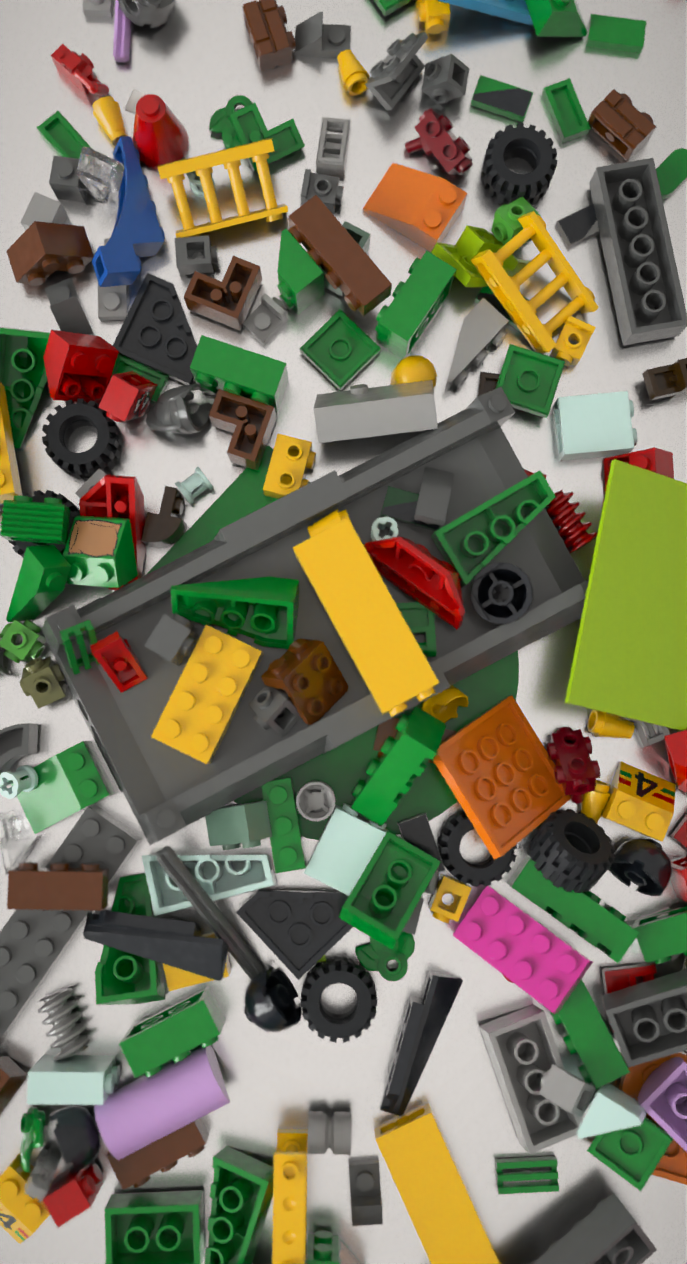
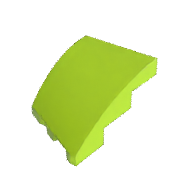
(469, 245)

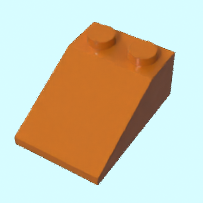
(416, 204)

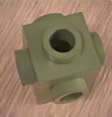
(43, 681)

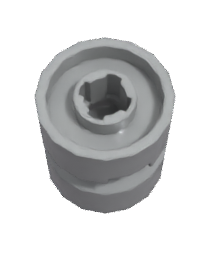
(316, 800)
(329, 1133)

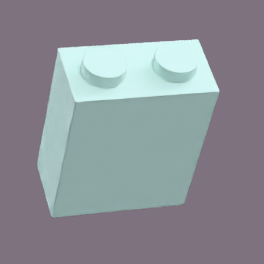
(594, 425)
(344, 849)
(72, 1080)

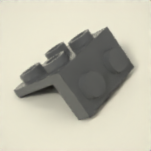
(397, 71)

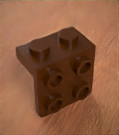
(308, 678)

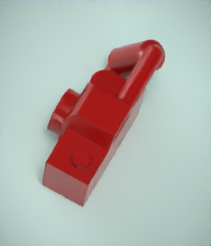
(78, 71)

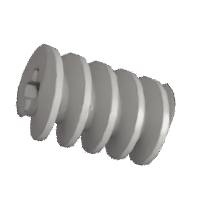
(63, 1023)

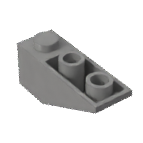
(479, 330)

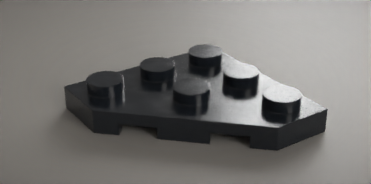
(158, 331)
(296, 924)

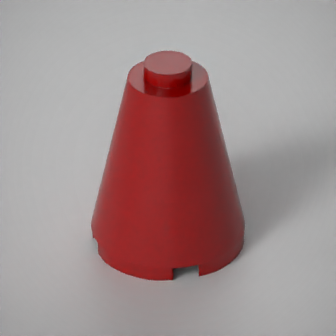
(158, 133)

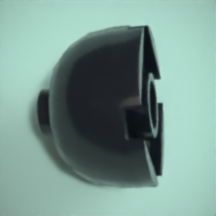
(502, 593)
(642, 864)
(271, 1001)
(77, 1136)

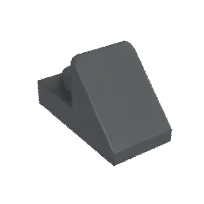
(321, 39)
(68, 308)
(365, 1192)

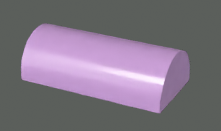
(666, 1098)
(161, 1103)

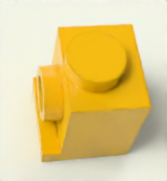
(434, 14)
(577, 332)
(460, 894)

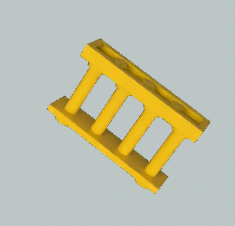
(203, 168)
(507, 288)
(290, 1197)

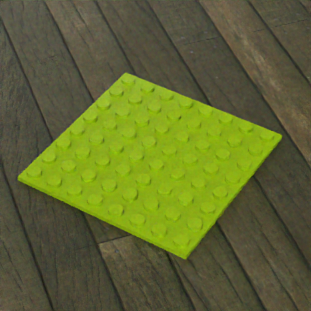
(635, 603)

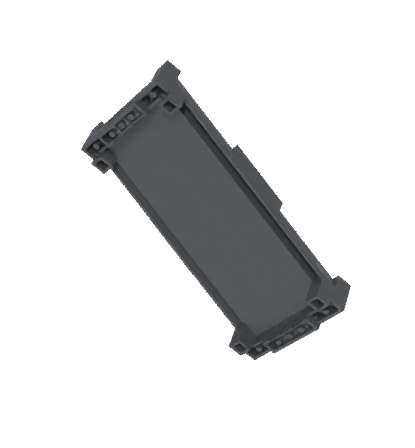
(175, 789)

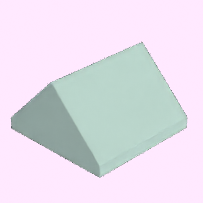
(611, 1112)

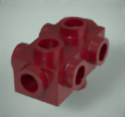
(439, 140)
(573, 762)

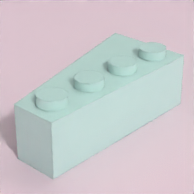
(217, 874)

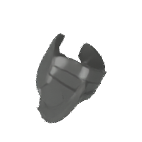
(174, 414)

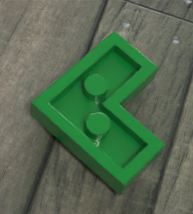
(251, 128)

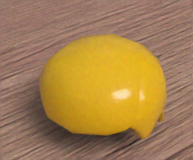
(413, 369)
(445, 704)

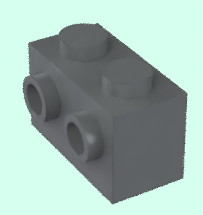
(173, 639)

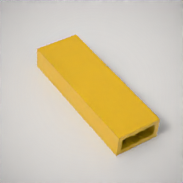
(366, 618)
(434, 1190)

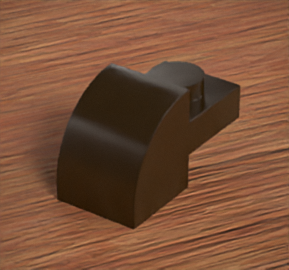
(667, 380)
(165, 528)

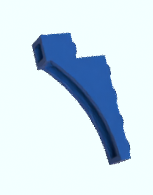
(136, 224)

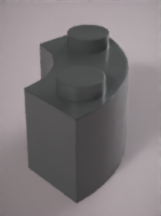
(16, 743)

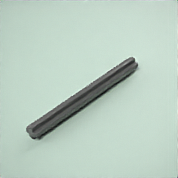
(209, 911)

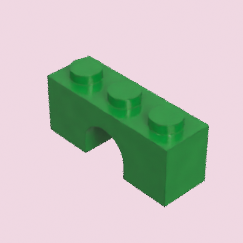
(286, 836)

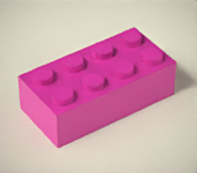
(522, 949)

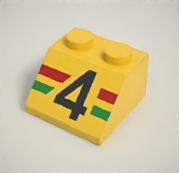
(640, 802)
(19, 1212)

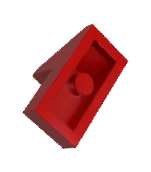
(119, 661)

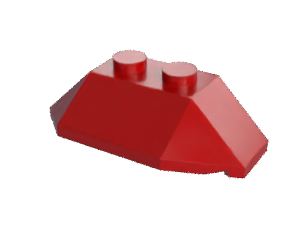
(119, 498)
(419, 576)

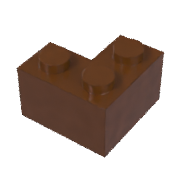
(47, 249)
(227, 299)
(250, 424)

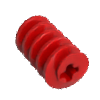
(569, 521)

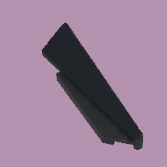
(160, 940)
(417, 1039)

